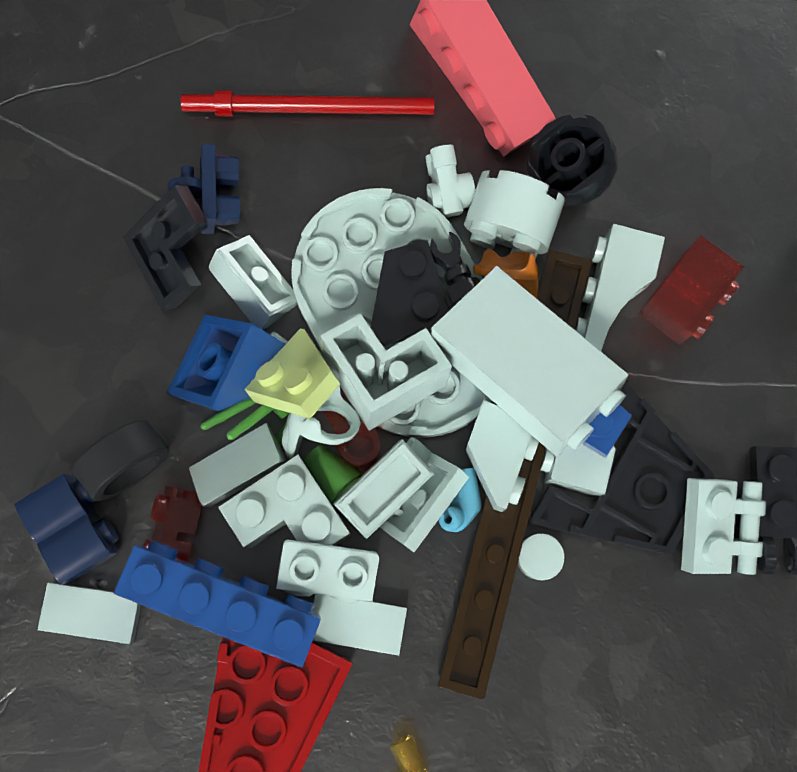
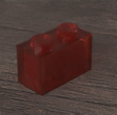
(692, 290)

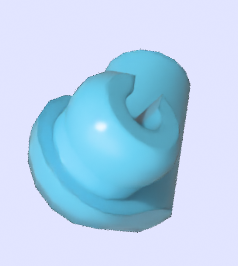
(463, 506)

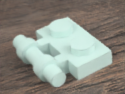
(710, 526)

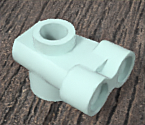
(448, 190)

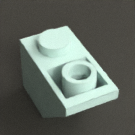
(497, 454)

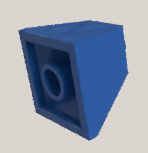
(222, 362)

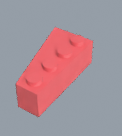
(483, 69)

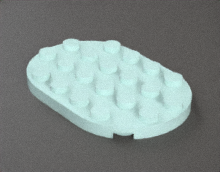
(339, 278)

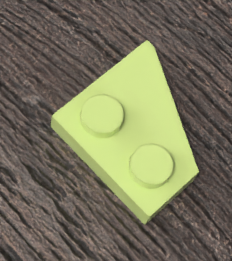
(294, 379)

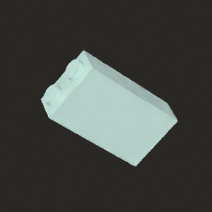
(529, 362)

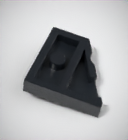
(407, 294)

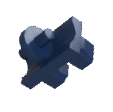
(214, 171)

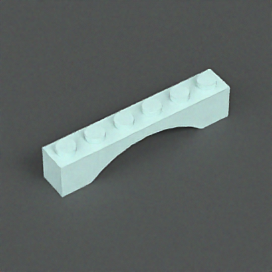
(624, 268)

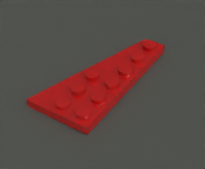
(268, 709)

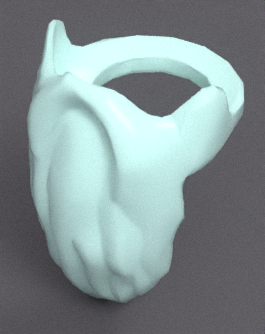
(300, 427)

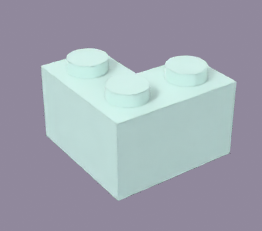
(382, 380)
(285, 498)

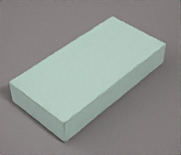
(383, 488)
(88, 613)
(360, 624)

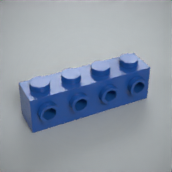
(218, 604)

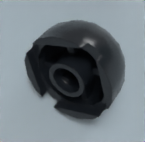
(574, 159)

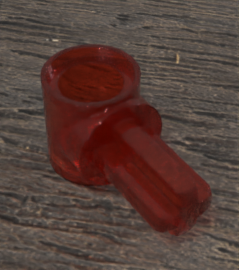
(340, 426)

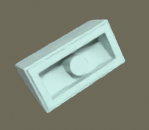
(252, 282)
(237, 466)

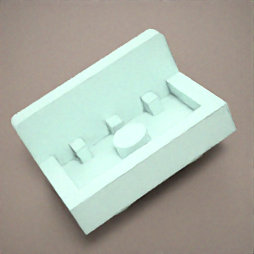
(424, 508)
(327, 570)

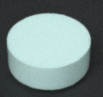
(541, 557)

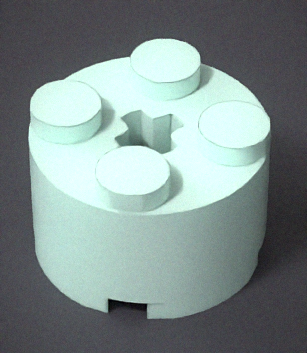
(513, 213)

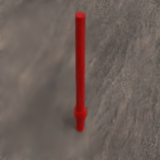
(226, 104)

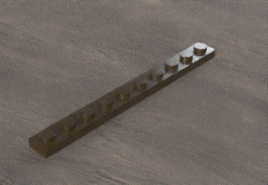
(501, 534)

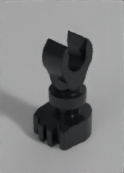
(456, 273)

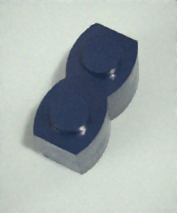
(67, 528)

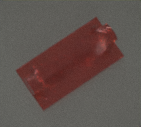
(175, 515)

